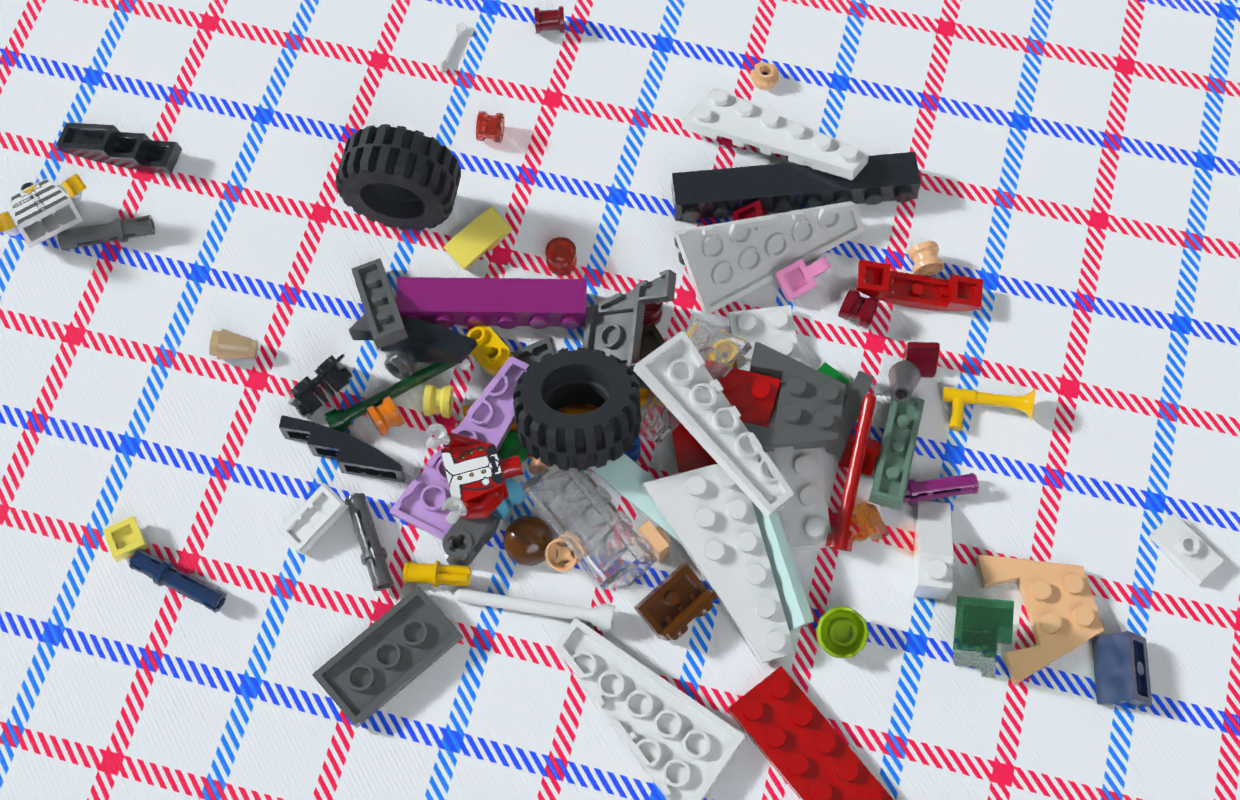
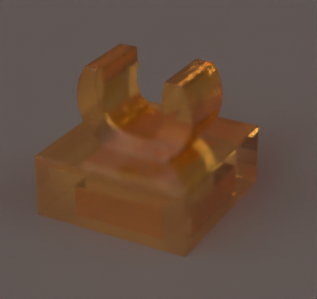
(870, 522)

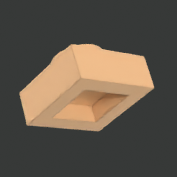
(657, 538)

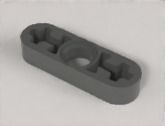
(851, 412)

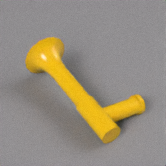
(960, 397)

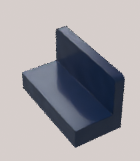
(1121, 669)

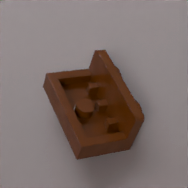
(675, 603)

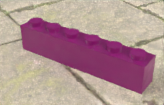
(494, 301)

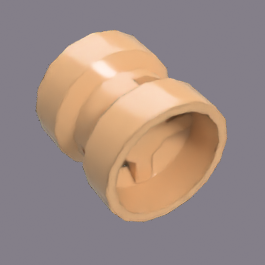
(560, 556)

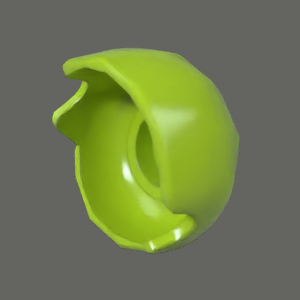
(842, 632)

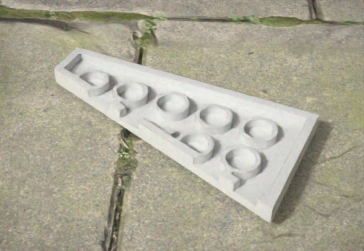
(746, 253)
(727, 547)
(663, 727)

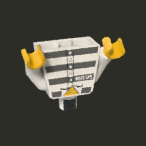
(43, 209)

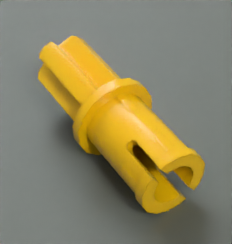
(437, 574)

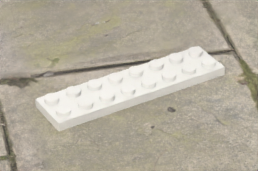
(806, 513)

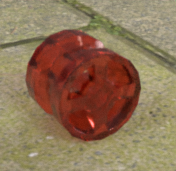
(490, 126)
(561, 248)

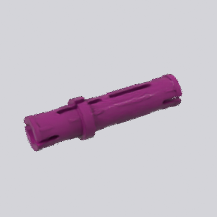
(940, 488)

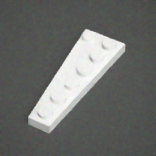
(750, 124)
(687, 389)

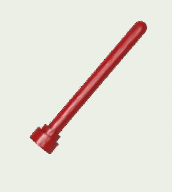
(840, 536)

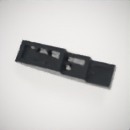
(118, 148)
(425, 341)
(350, 453)

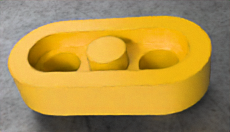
(491, 350)

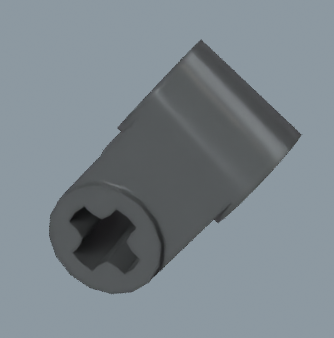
(472, 535)

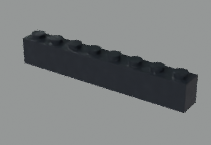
(792, 187)

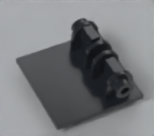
(332, 374)

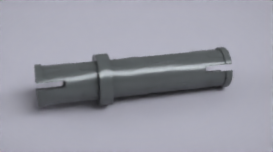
(120, 230)
(379, 575)

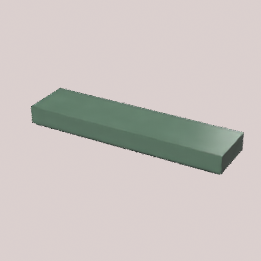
(896, 453)

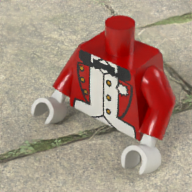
(473, 474)

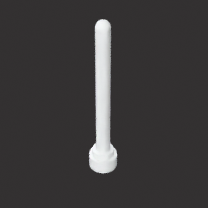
(599, 616)

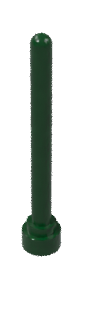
(342, 418)

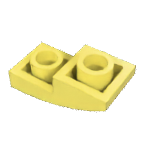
(477, 237)

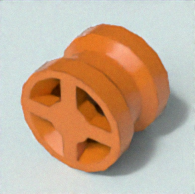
(385, 416)

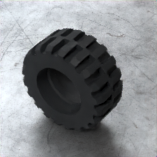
(398, 177)
(577, 438)

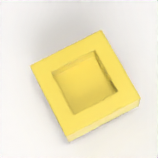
(125, 538)

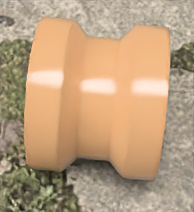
(926, 258)

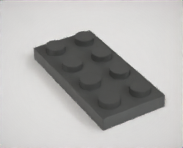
(387, 656)

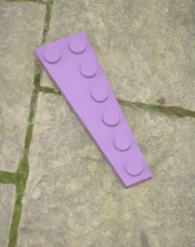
(486, 420)

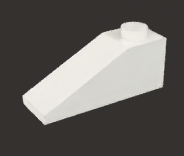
(933, 551)

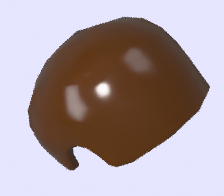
(527, 540)

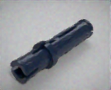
(166, 574)

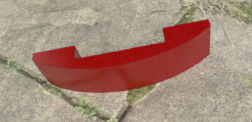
(918, 291)

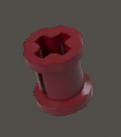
(549, 19)

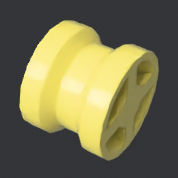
(438, 401)

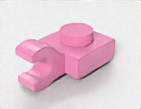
(798, 277)

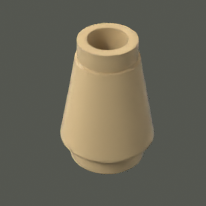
(232, 345)

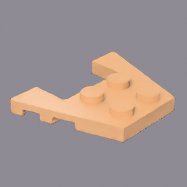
(1056, 604)

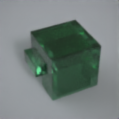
(979, 629)

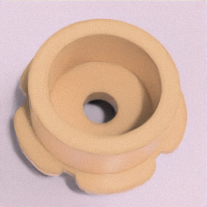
(761, 81)

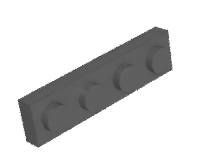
(379, 303)

